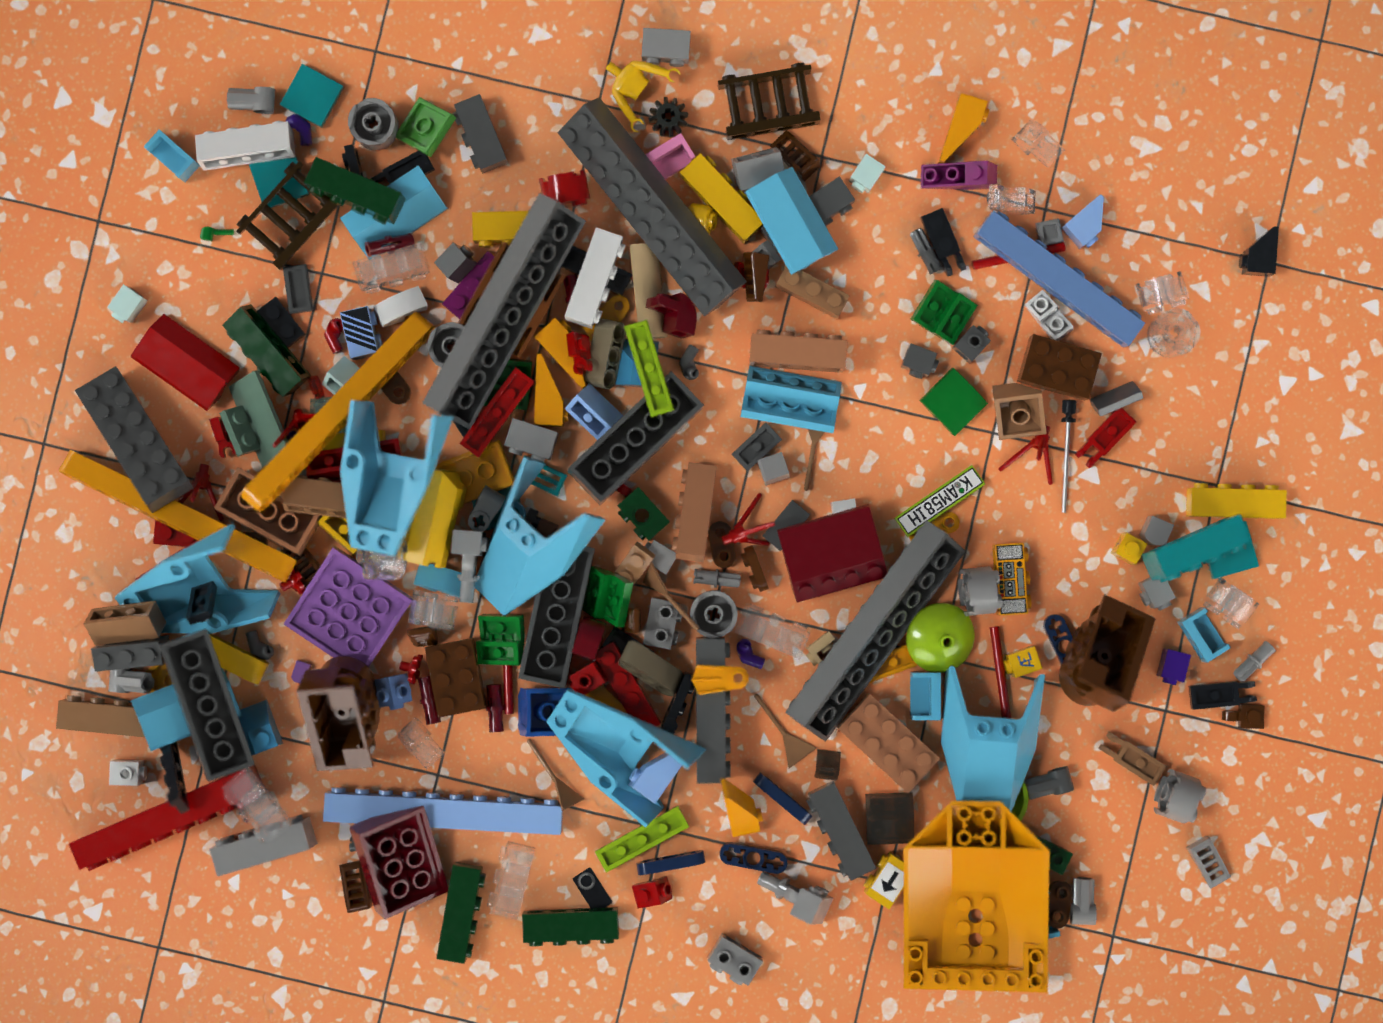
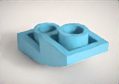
(438, 579)

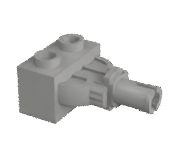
(470, 545)
(809, 903)

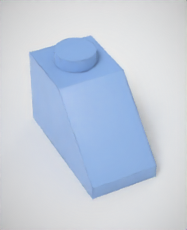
(1086, 224)

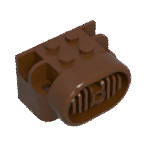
(1106, 655)
(340, 713)

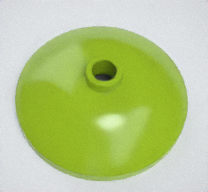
(929, 631)

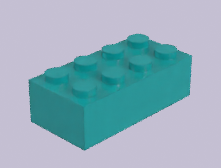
(1196, 547)

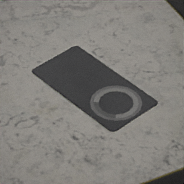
(592, 889)

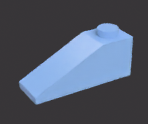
(654, 776)

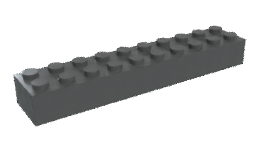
(651, 206)
(504, 310)
(875, 631)

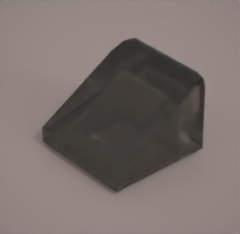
(827, 765)

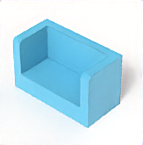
(172, 155)
(1203, 635)
(925, 695)

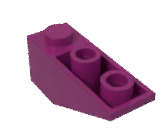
(959, 175)

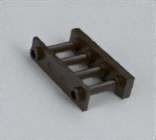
(783, 120)
(296, 237)

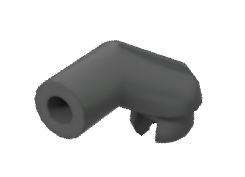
(687, 364)
(258, 648)

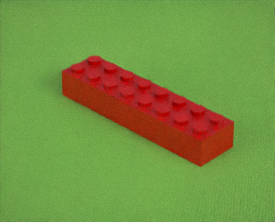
(151, 824)

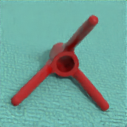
(299, 420)
(1040, 443)
(201, 482)
(739, 534)

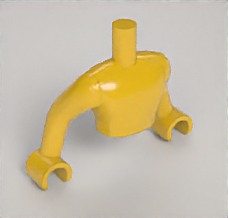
(631, 82)

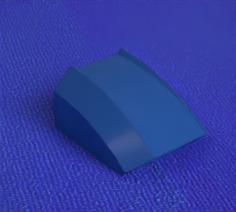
(535, 708)

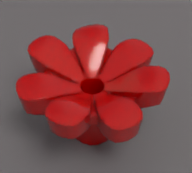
(293, 582)
(412, 668)

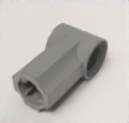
(258, 100)
(130, 681)
(1083, 909)

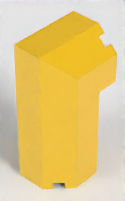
(435, 519)

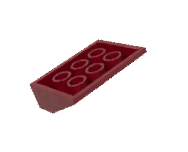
(832, 553)
(399, 860)

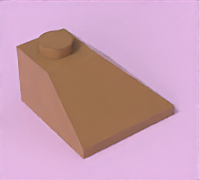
(1018, 411)

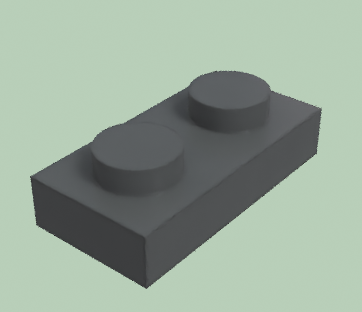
(756, 446)

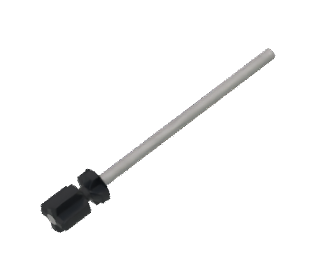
(1068, 408)

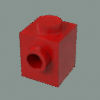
(587, 678)

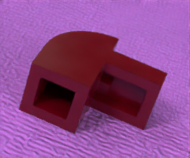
(679, 313)
(589, 638)

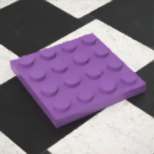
(347, 612)

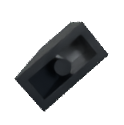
(1261, 255)

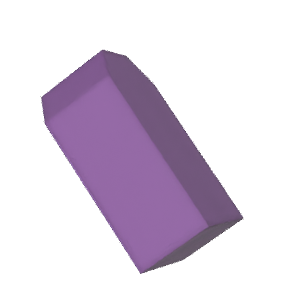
(299, 669)

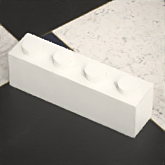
(245, 145)
(594, 278)

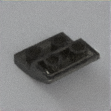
(889, 818)

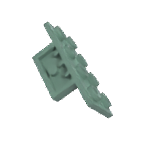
(254, 422)

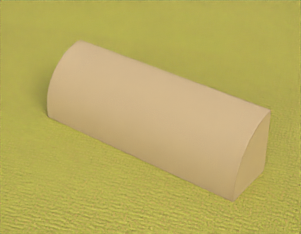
(647, 284)

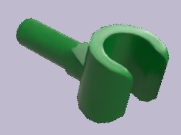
(207, 233)

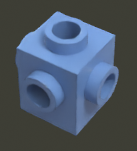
(393, 691)

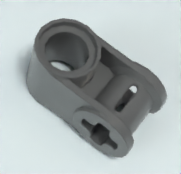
(487, 505)

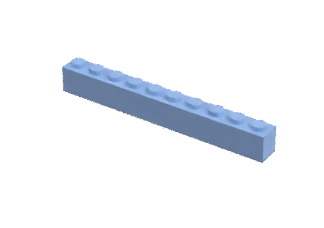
(448, 812)

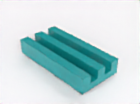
(559, 484)

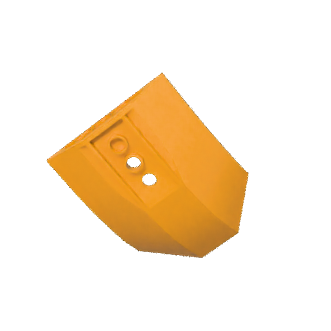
(986, 862)

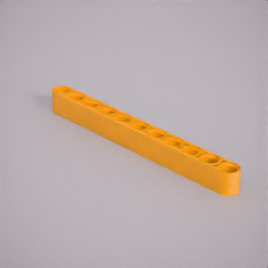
(334, 414)
(177, 516)

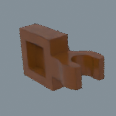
(1248, 716)

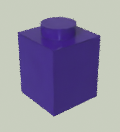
(1173, 666)

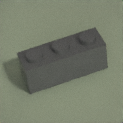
(479, 134)
(128, 654)

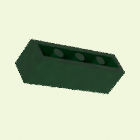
(355, 191)
(266, 350)
(459, 913)
(570, 925)

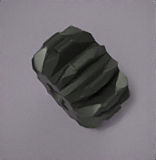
(675, 122)

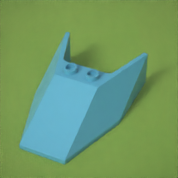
(380, 486)
(519, 557)
(171, 586)
(610, 745)
(987, 754)

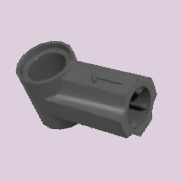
(1054, 782)

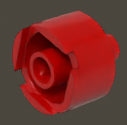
(566, 188)

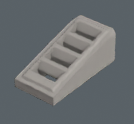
(1199, 845)

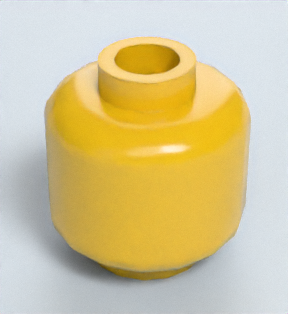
(705, 215)

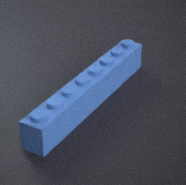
(1059, 279)

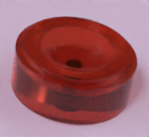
(316, 387)

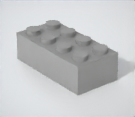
(239, 853)

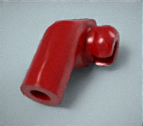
(332, 335)

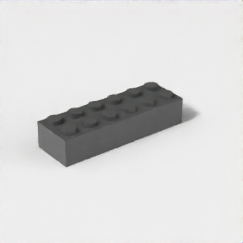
(134, 439)
(632, 442)
(556, 625)
(206, 704)
(711, 716)

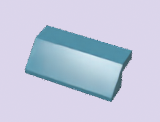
(420, 207)
(791, 220)
(791, 399)
(163, 718)

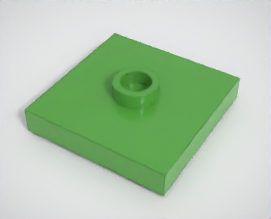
(425, 127)

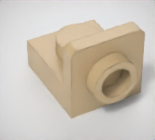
(822, 644)

